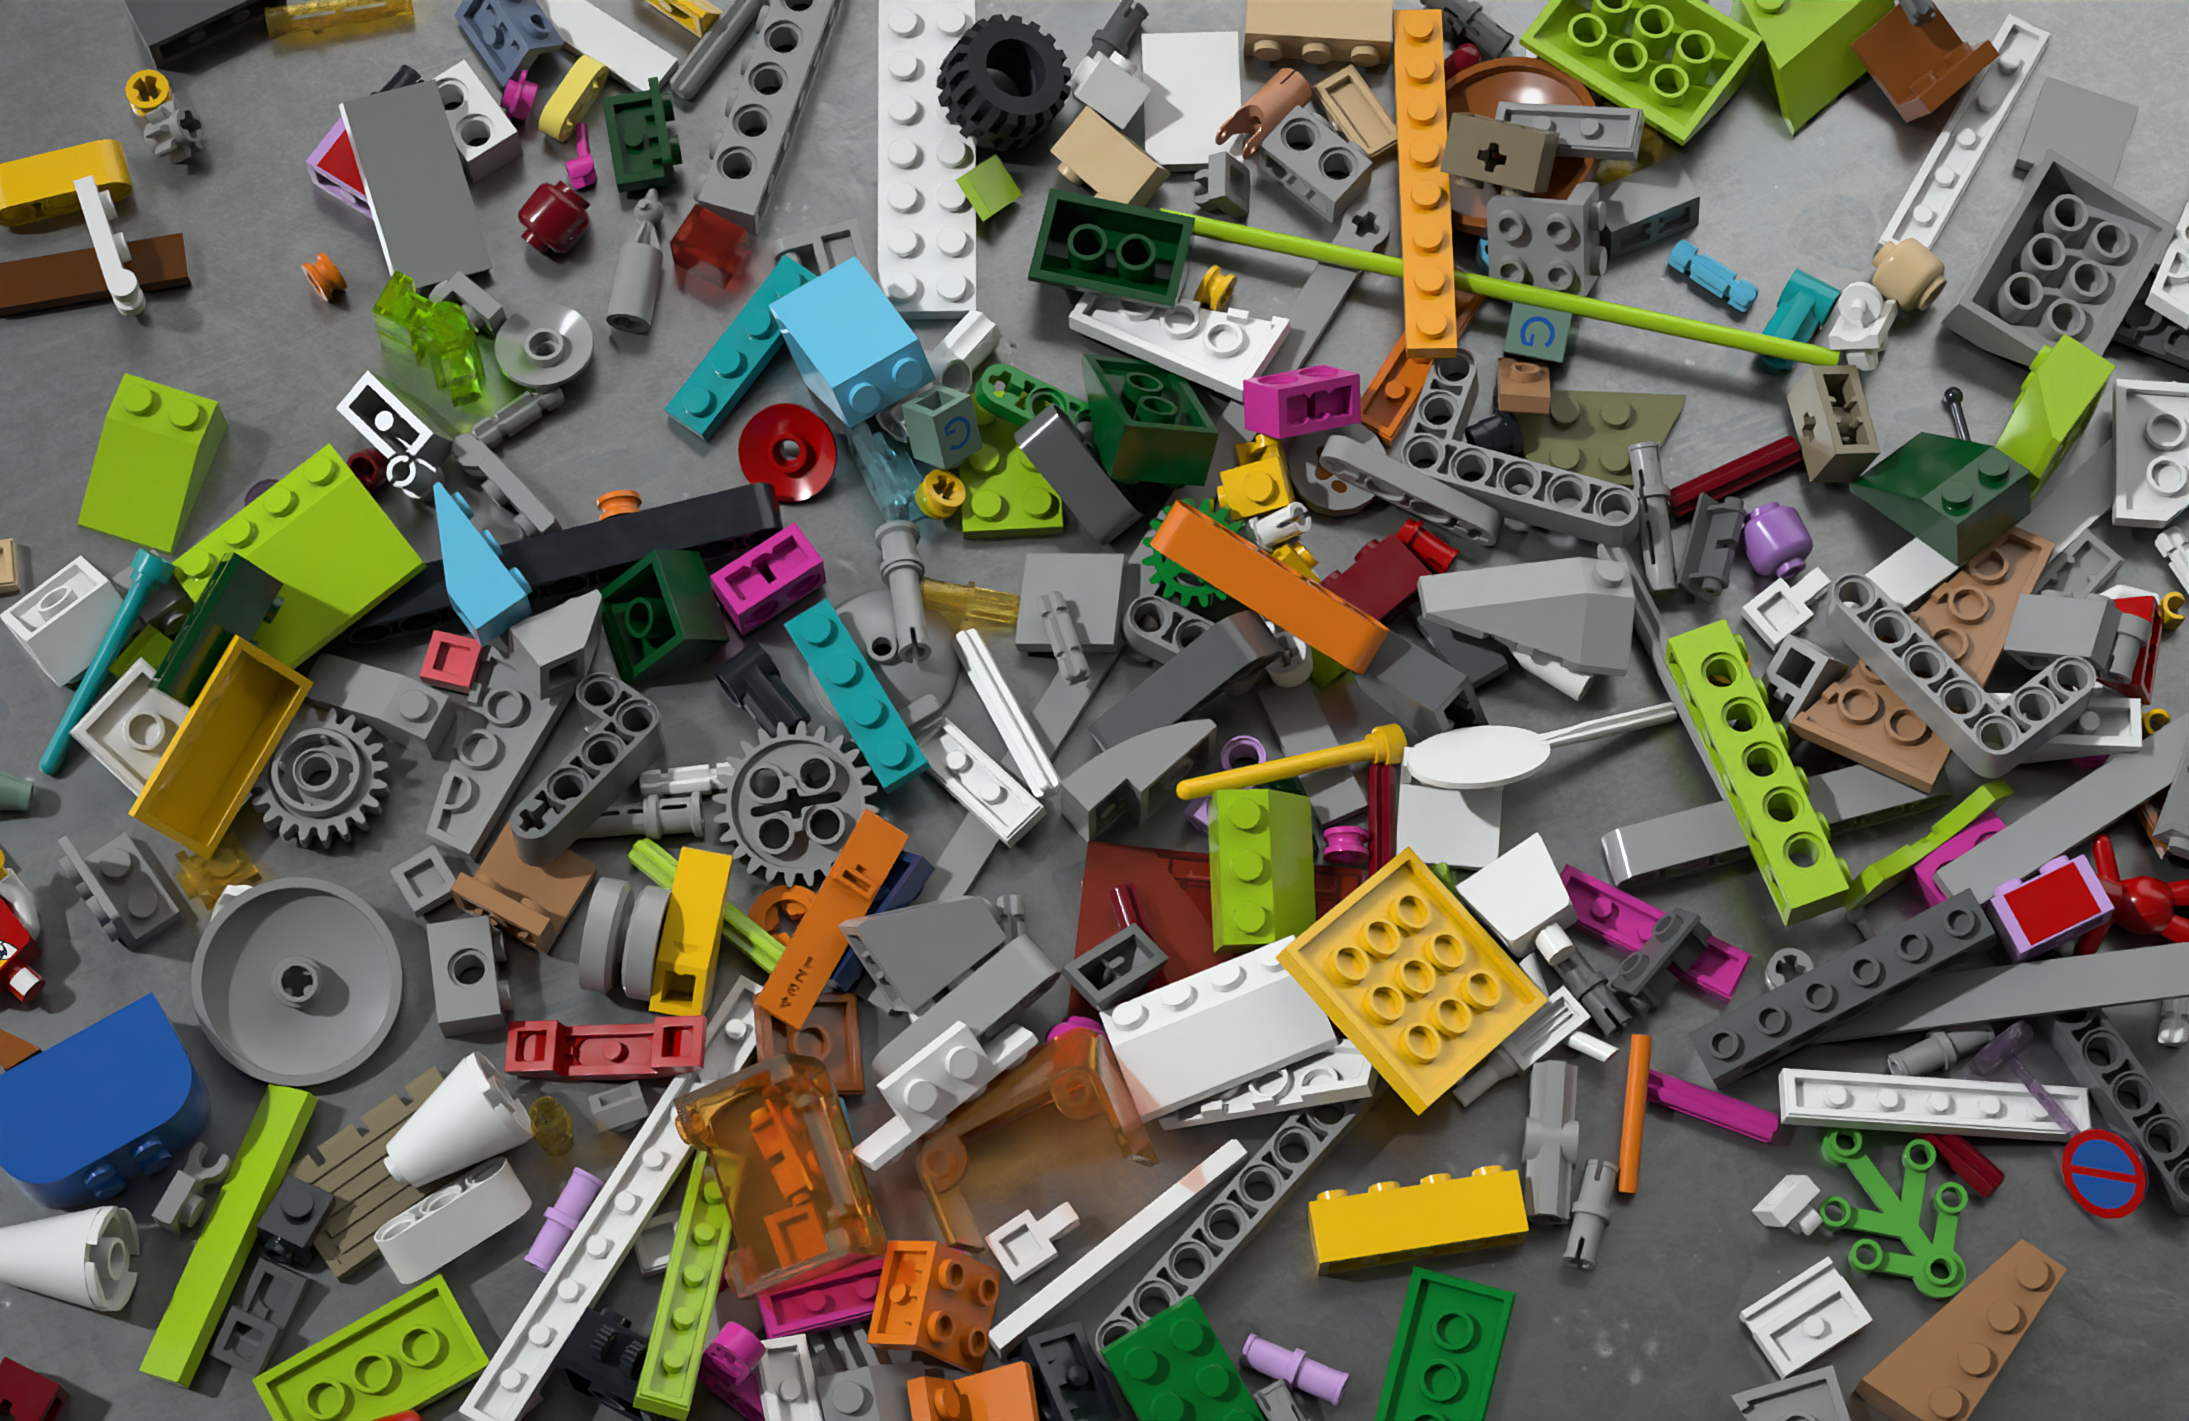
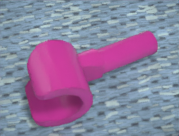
(582, 170)

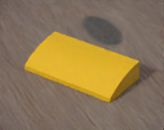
(221, 747)

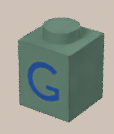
(1540, 334)
(942, 427)

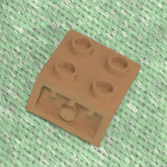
(524, 898)

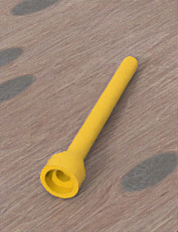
(1381, 746)

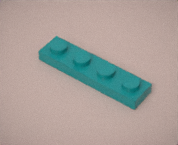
(737, 355)
(857, 696)

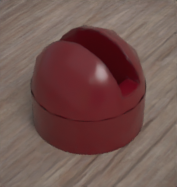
(364, 461)

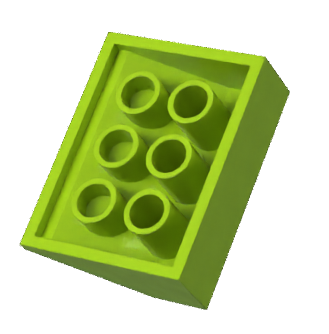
(1649, 55)
(322, 542)

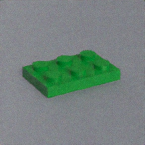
(1179, 1369)

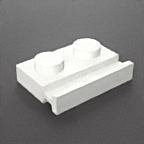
(1805, 1318)

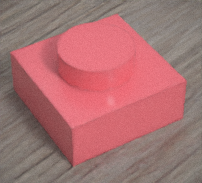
(451, 661)

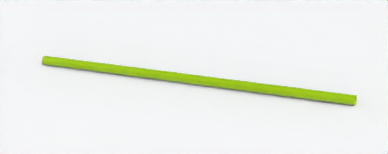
(1520, 293)

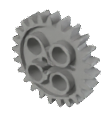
(788, 758)

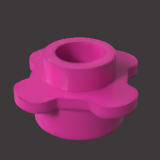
(518, 97)

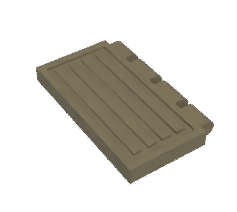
(361, 1182)

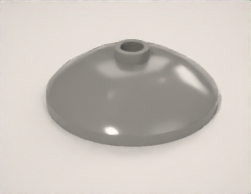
(872, 622)

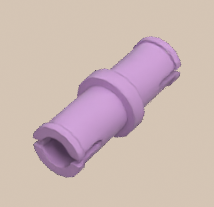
(563, 1219)
(1294, 1368)

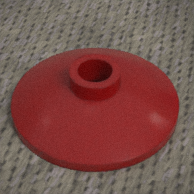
(764, 457)

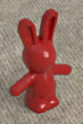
(2139, 902)

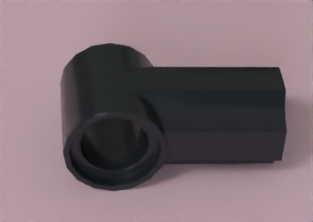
(755, 683)

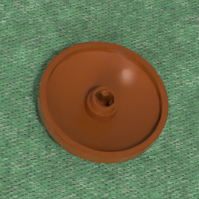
(1520, 81)

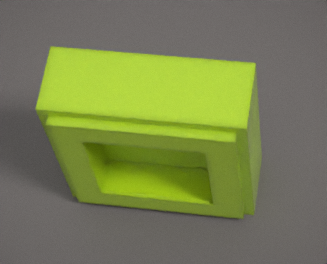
(989, 187)

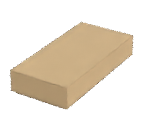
(1356, 113)

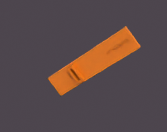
(817, 940)

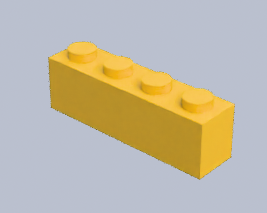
(1417, 1220)

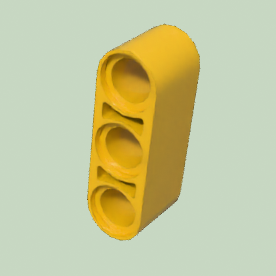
(44, 185)

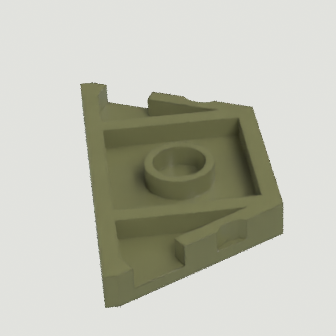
(1593, 429)

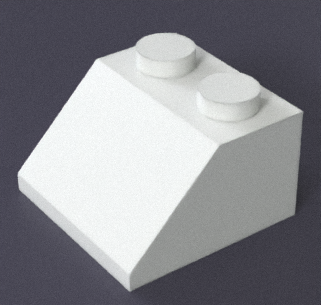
(66, 620)

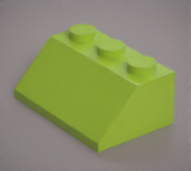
(1259, 867)

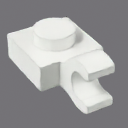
(1785, 609)
(1026, 1244)

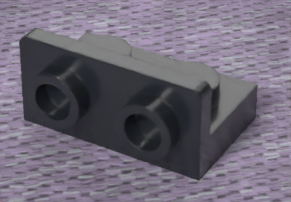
(1066, 1376)

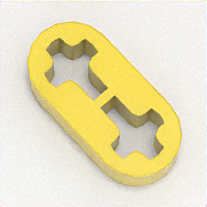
(573, 98)

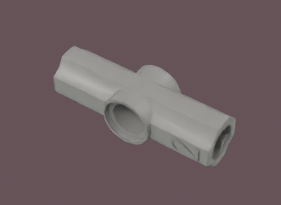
(1550, 1142)

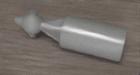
(637, 271)

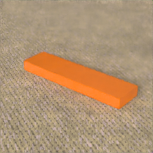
(1399, 382)

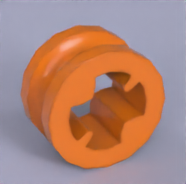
(324, 276)
(618, 503)

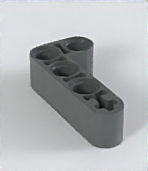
(1191, 679)
(547, 821)

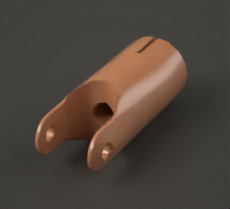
(1266, 109)

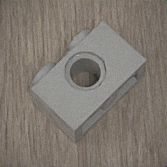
(452, 950)

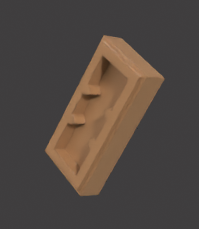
(1523, 386)

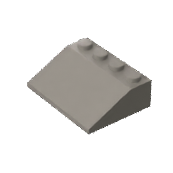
(2058, 265)

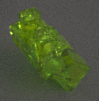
(430, 331)

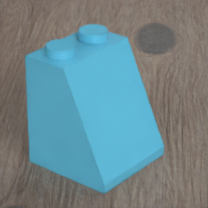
(851, 343)

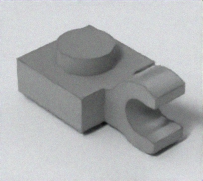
(184, 1197)

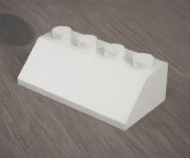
(1214, 1031)

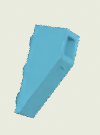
(476, 580)

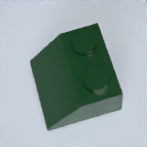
(661, 616)

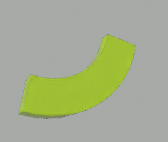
(1893, 869)

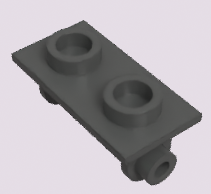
(1706, 555)
(1675, 939)

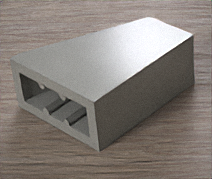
(923, 946)

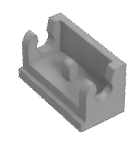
(1648, 207)

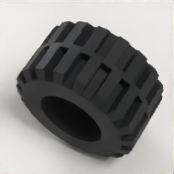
(1022, 56)

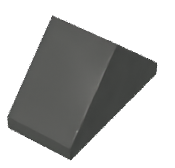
(1116, 968)

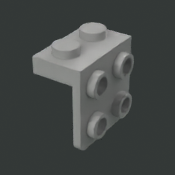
(1548, 240)

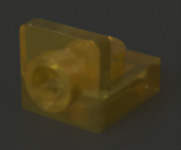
(210, 877)

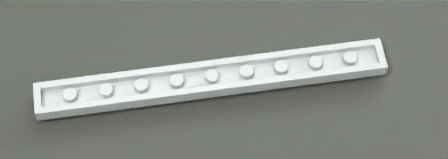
(609, 1226)

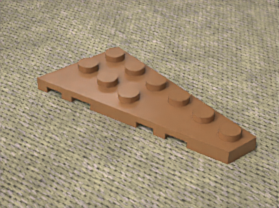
(1970, 624)

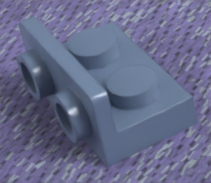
(508, 34)

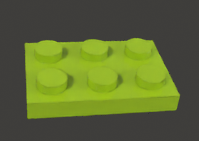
(1003, 486)

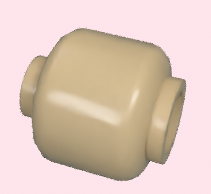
(1908, 274)

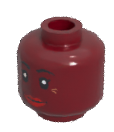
(554, 218)

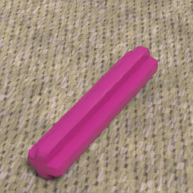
(1712, 1106)

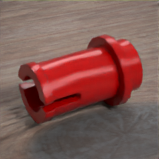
(1427, 546)

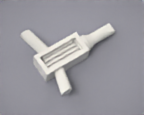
(1548, 1029)

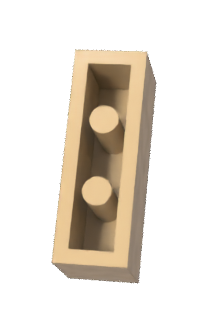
(1320, 30)

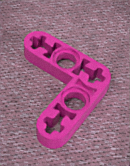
(728, 1368)

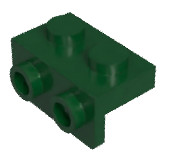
(640, 140)

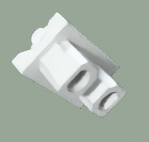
(1862, 325)

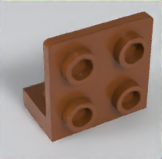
(1919, 64)

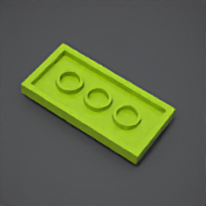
(380, 1363)

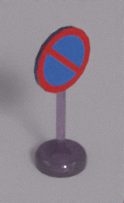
(2097, 1164)

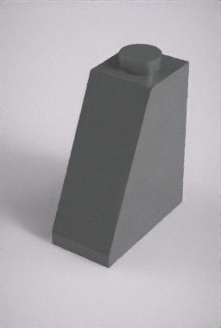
(1420, 689)

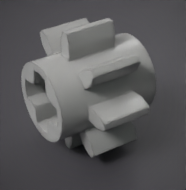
(174, 131)

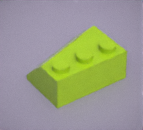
(1808, 49)
(2054, 408)

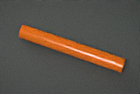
(1634, 1113)

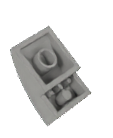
(1136, 776)

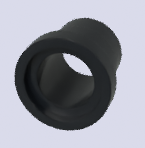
(1496, 433)

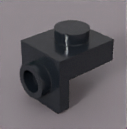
(294, 1221)

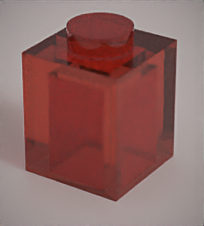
(711, 247)

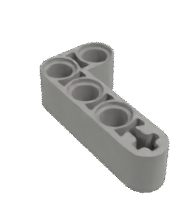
(982, 1001)

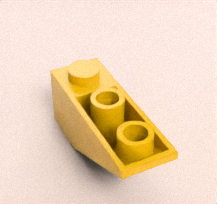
(691, 934)

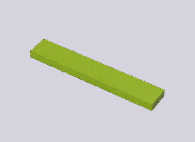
(228, 1235)
(686, 1297)

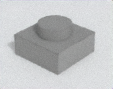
(424, 880)
(618, 1107)

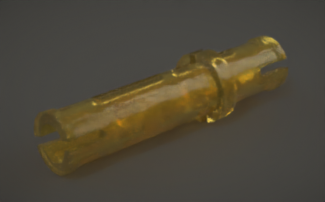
(281, 18)

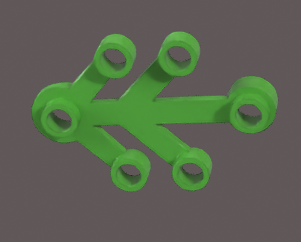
(1897, 1217)

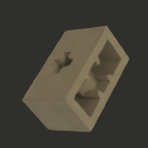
(1527, 149)
(1833, 423)

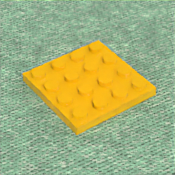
(1412, 980)

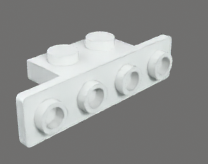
(936, 1082)

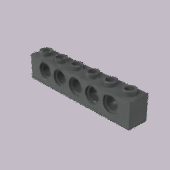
(1844, 988)

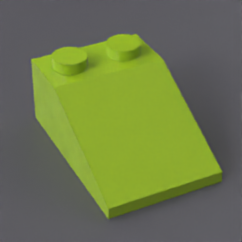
(151, 463)

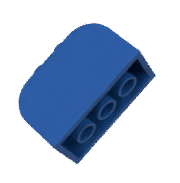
(100, 1108)

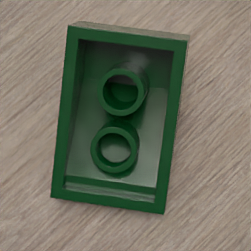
(1147, 423)
(1948, 493)

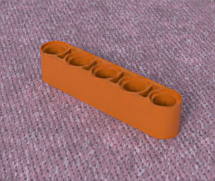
(1269, 587)

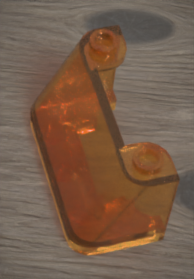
(783, 1173)

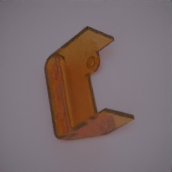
(1072, 1071)

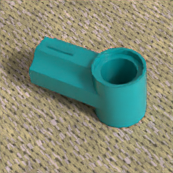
(1801, 310)

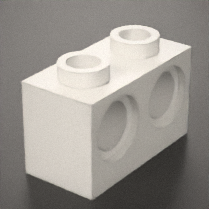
(477, 118)

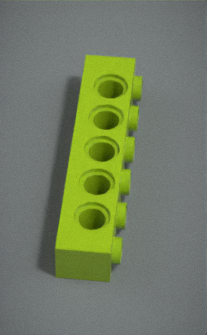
(1795, 890)

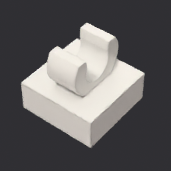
(1789, 1205)

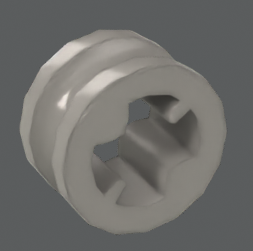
(1801, 962)

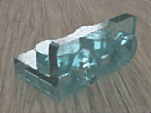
(886, 472)

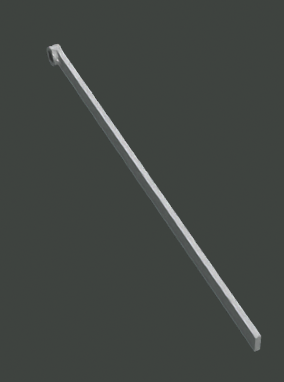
(1064, 703)

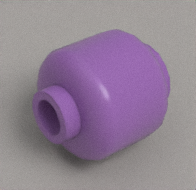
(1776, 540)

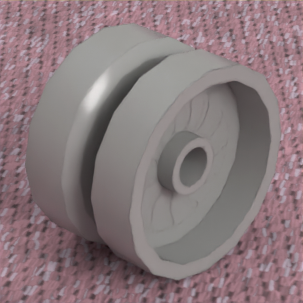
(622, 938)

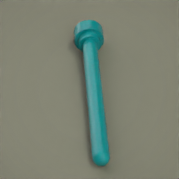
(148, 575)

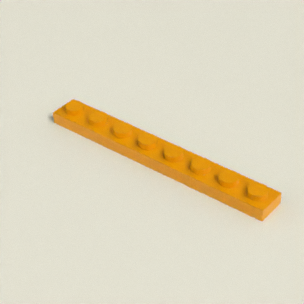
(1422, 186)

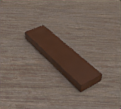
(79, 278)

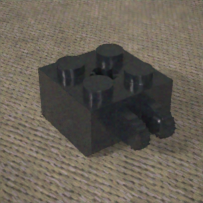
(606, 1362)

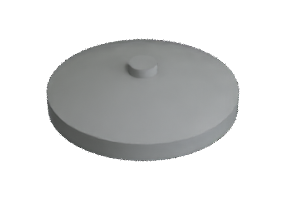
(296, 981)

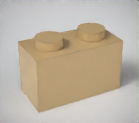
(1108, 161)

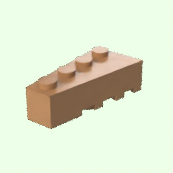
(1964, 1345)

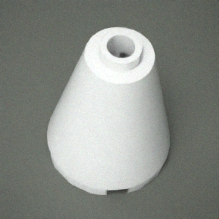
(458, 1125)
(74, 1257)

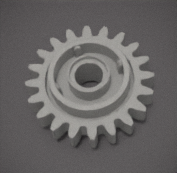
(339, 801)

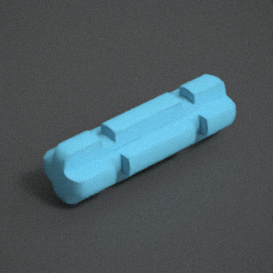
(1713, 275)

